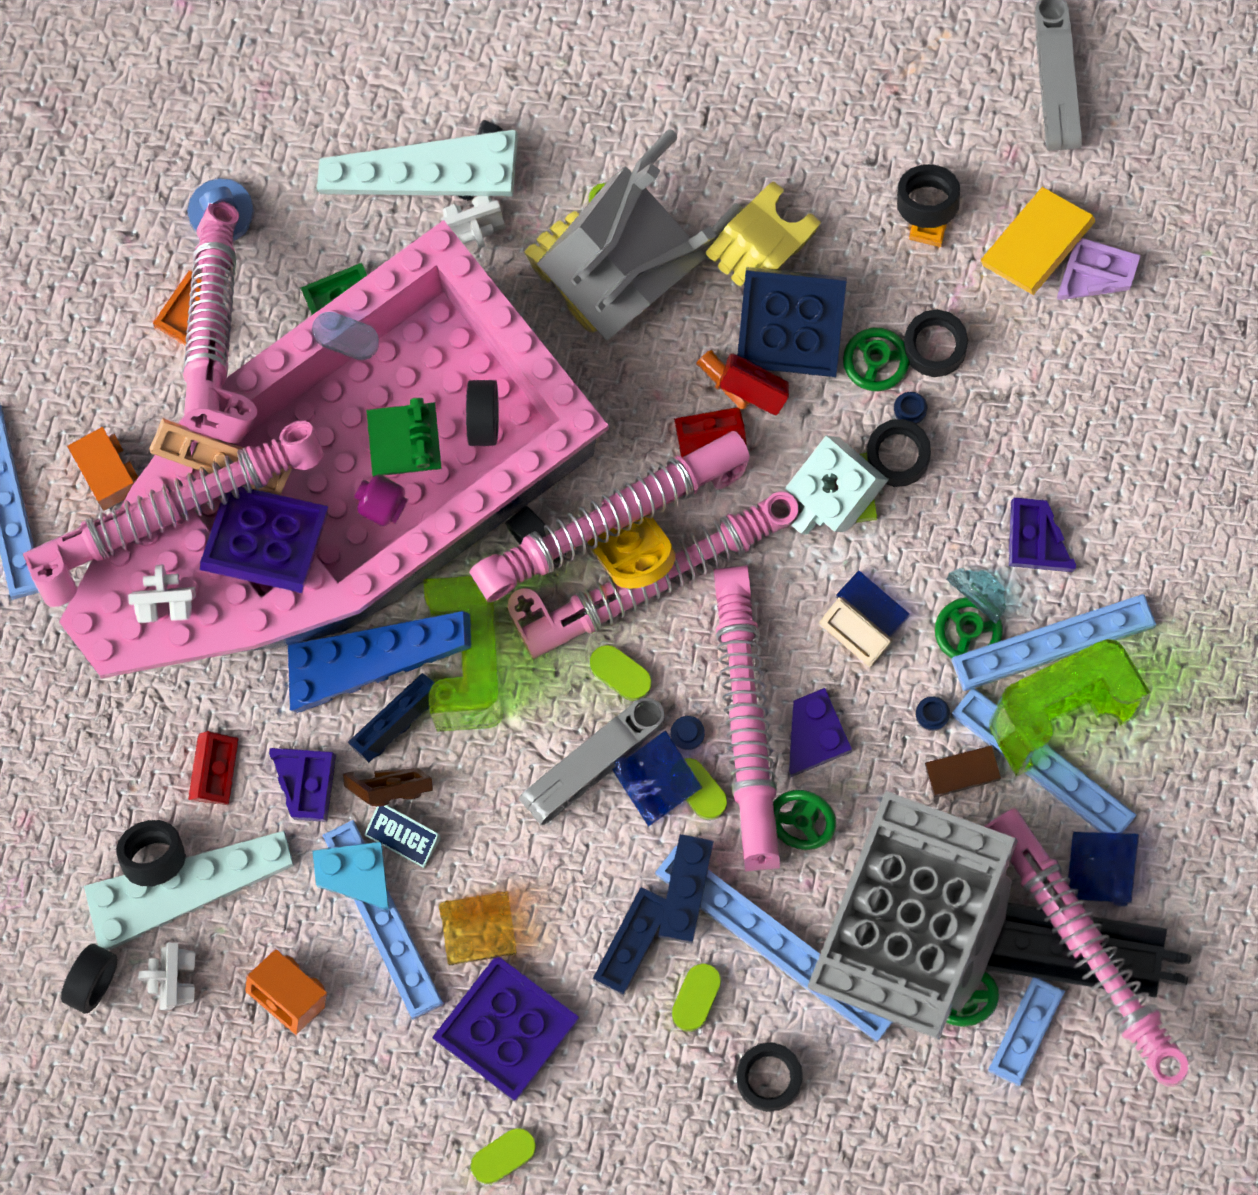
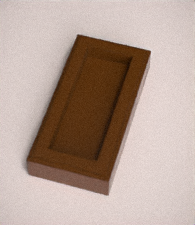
(962, 771)

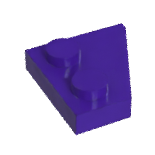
(1036, 538)
(815, 733)
(306, 781)

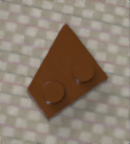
(389, 785)

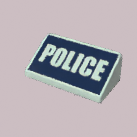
(402, 835)

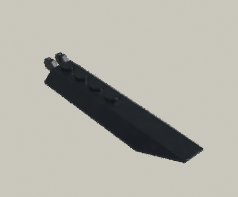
(1032, 950)

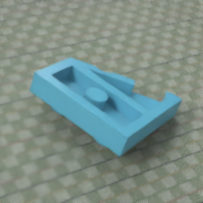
(354, 872)

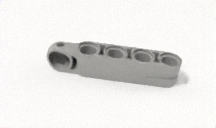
(1057, 75)
(592, 760)

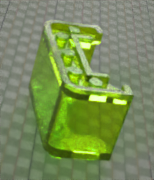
(1094, 676)
(478, 696)

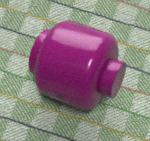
(381, 500)

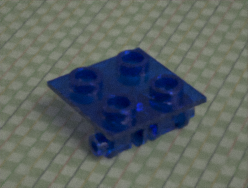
(656, 778)
(1103, 866)

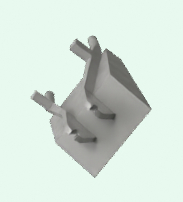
(626, 248)

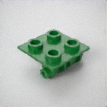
(404, 438)

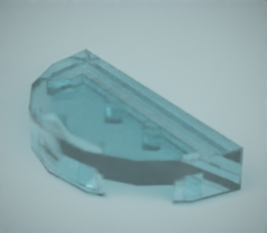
(981, 590)

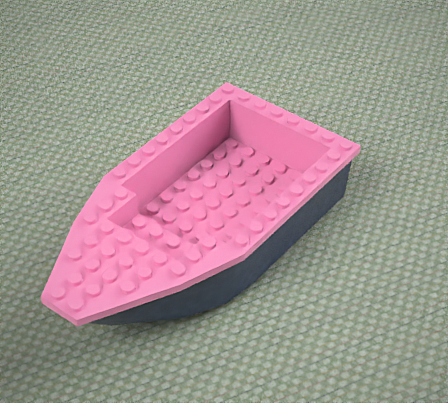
(436, 331)

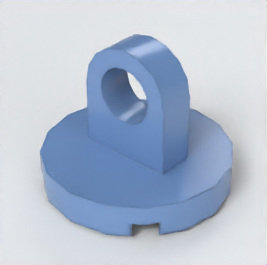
(219, 191)

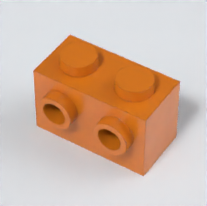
(103, 468)
(286, 991)

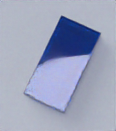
(874, 603)

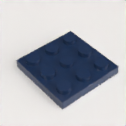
(792, 321)

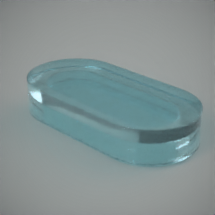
(345, 335)

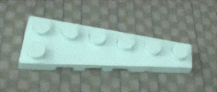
(445, 167)
(127, 910)

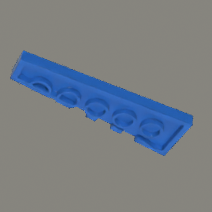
(352, 660)

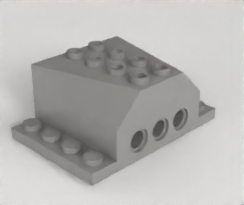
(917, 916)

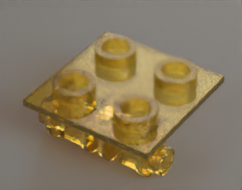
(478, 928)

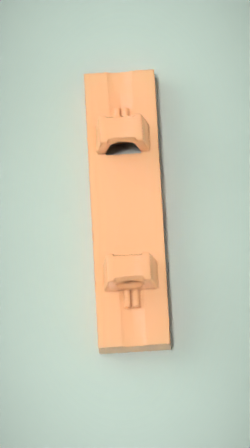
(174, 443)

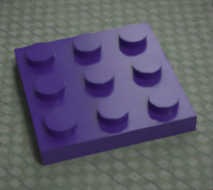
(265, 539)
(505, 1028)

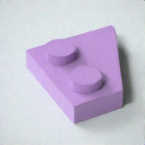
(1097, 270)

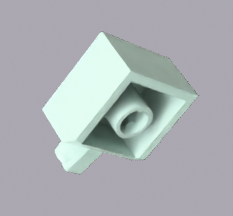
(815, 487)

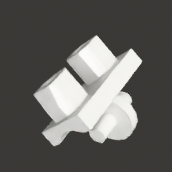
(475, 222)
(146, 601)
(171, 992)

